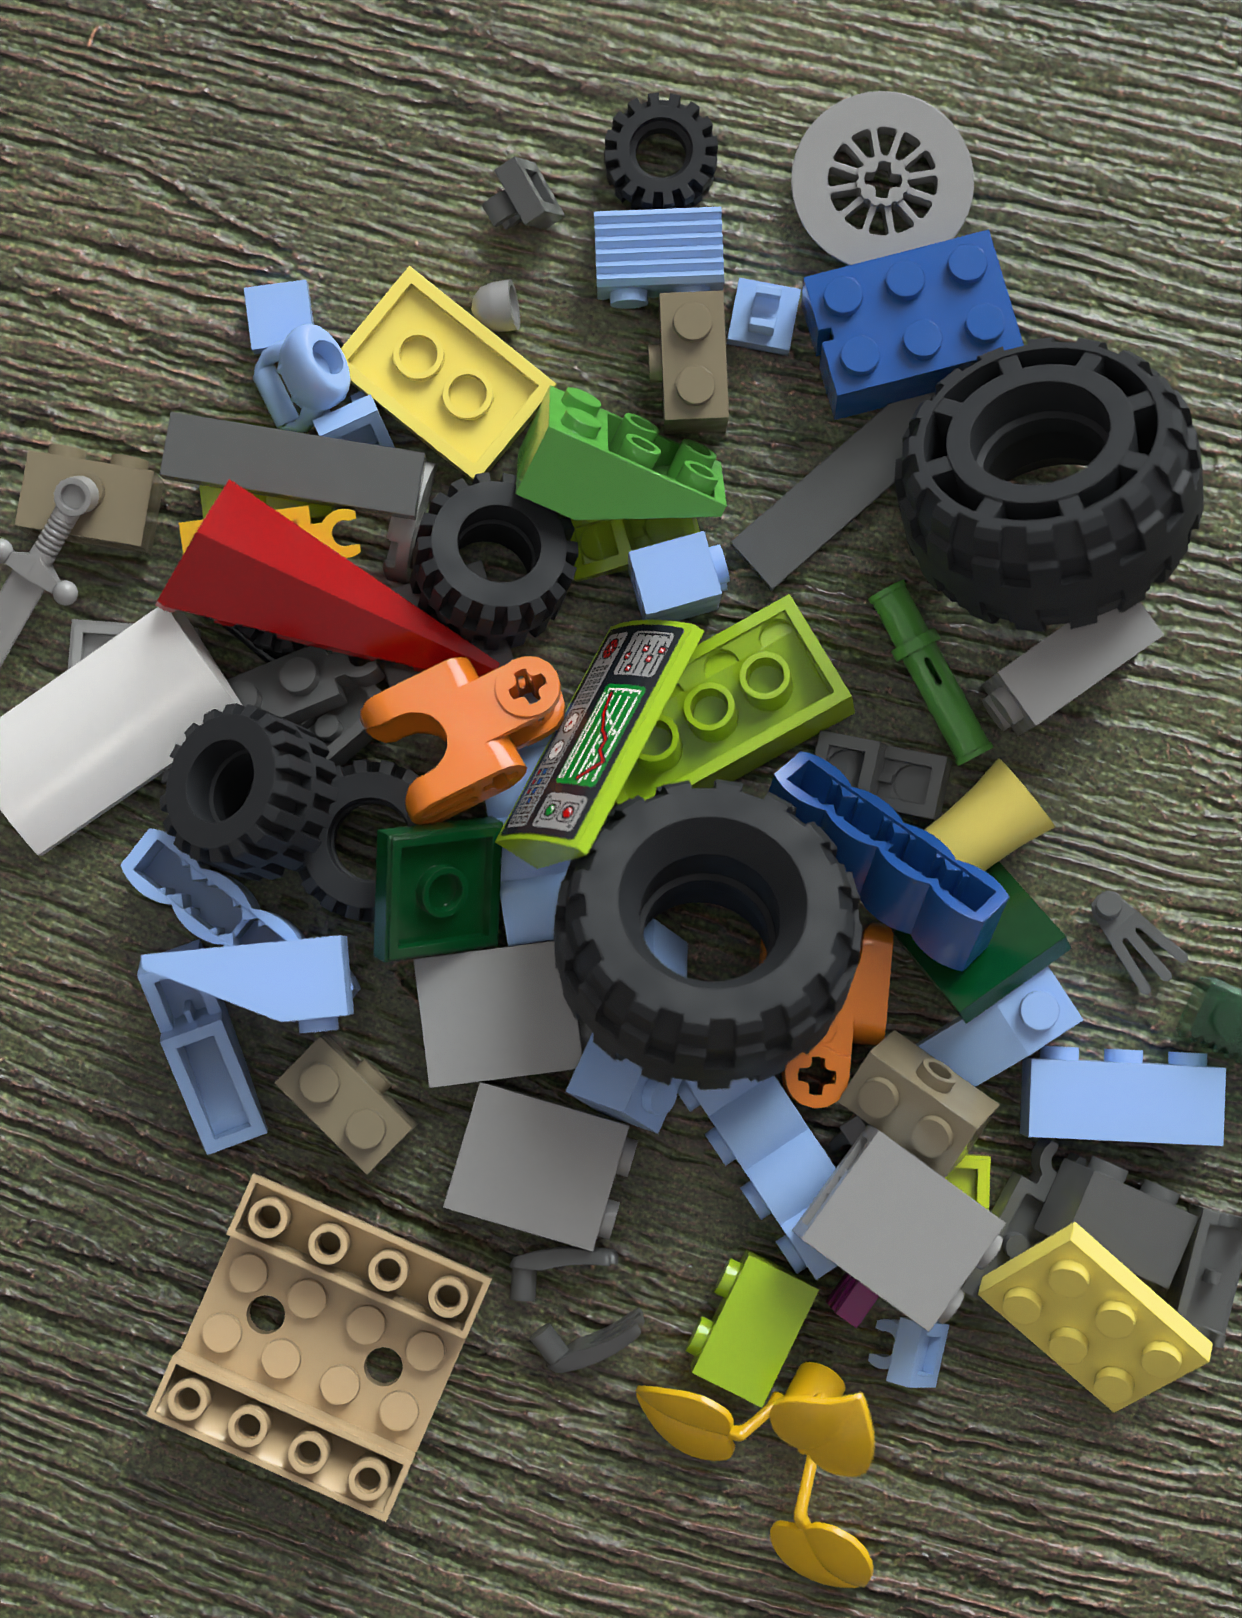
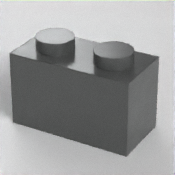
(1132, 1224)

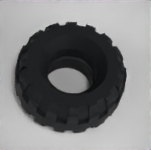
(1060, 545)
(724, 853)

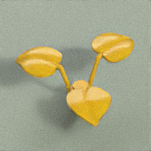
(813, 1419)

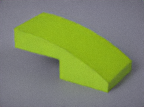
(606, 543)

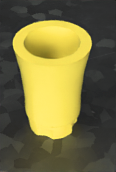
(991, 819)

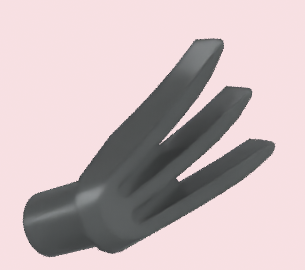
(1118, 923)
(526, 1265)
(589, 1348)

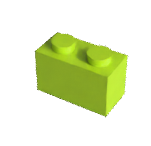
(751, 1327)

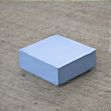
(276, 311)

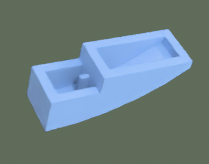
(205, 1059)

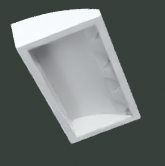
(105, 727)

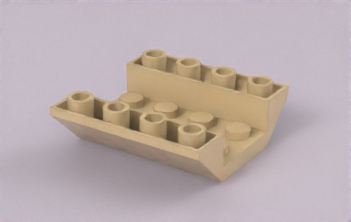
(304, 1391)

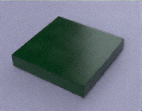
(437, 888)
(1017, 951)

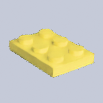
(444, 375)
(1095, 1318)

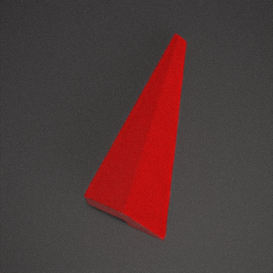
(276, 577)

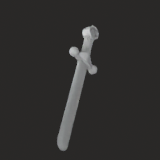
(34, 570)

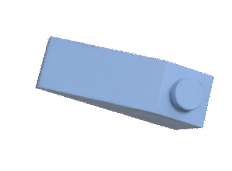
(276, 979)
(1005, 1031)
(617, 1086)

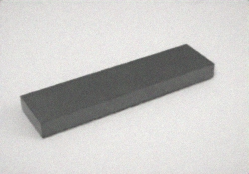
(293, 465)
(827, 497)

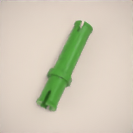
(930, 672)

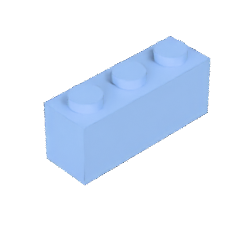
(1123, 1097)

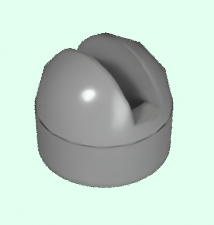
(497, 306)

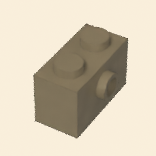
(691, 362)
(126, 503)
(347, 1102)
(918, 1103)

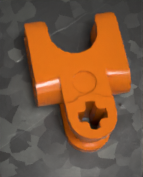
(480, 722)
(858, 1022)

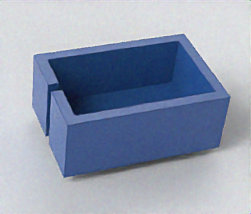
(907, 321)

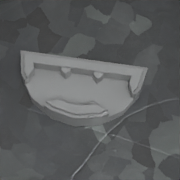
(404, 531)

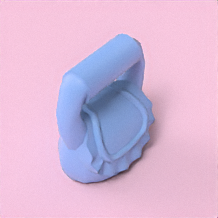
(312, 372)

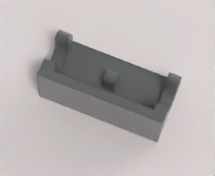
(1209, 1273)

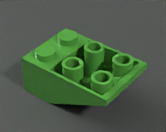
(613, 466)

